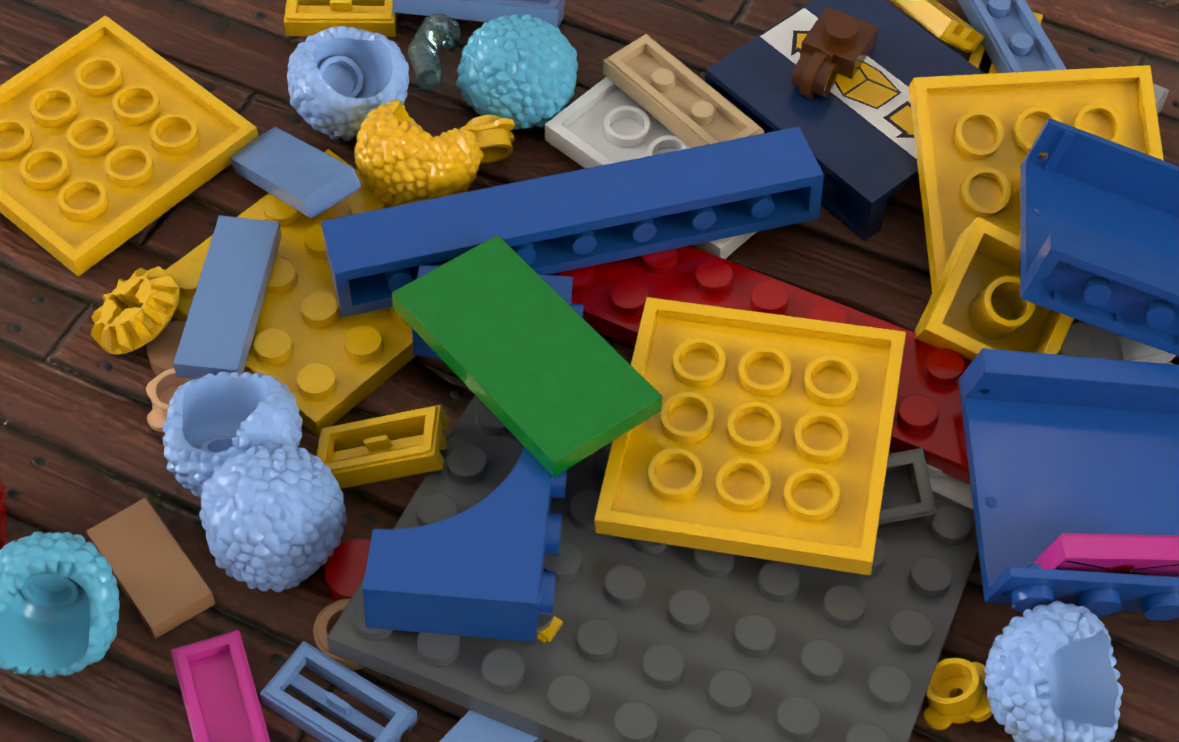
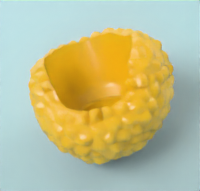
(408, 163)

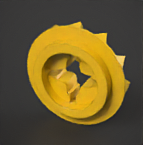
(123, 326)

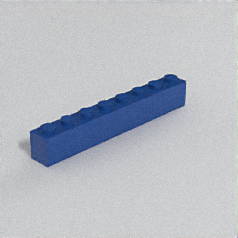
(582, 214)

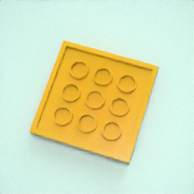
(981, 127)
(106, 143)
(300, 329)
(761, 437)

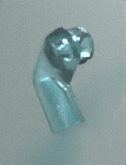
(422, 51)

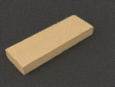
(676, 95)

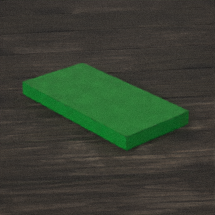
(527, 354)

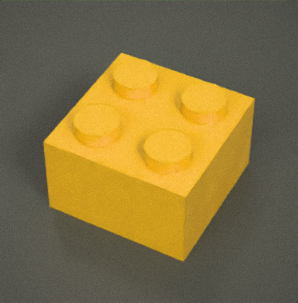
(980, 300)

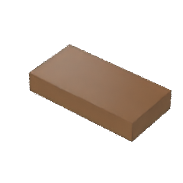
(151, 568)

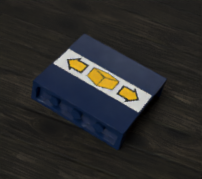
(864, 124)

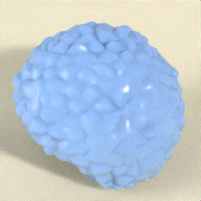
(343, 77)
(224, 417)
(272, 516)
(1054, 676)

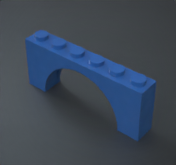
(477, 568)

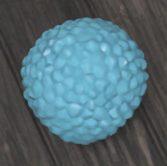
(518, 70)
(55, 604)

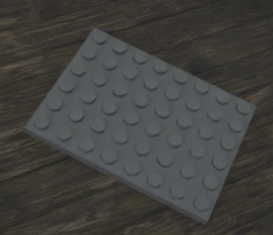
(683, 636)

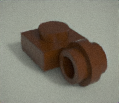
(830, 48)

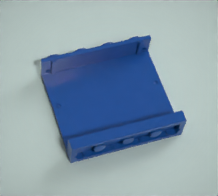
(1101, 235)
(1070, 452)

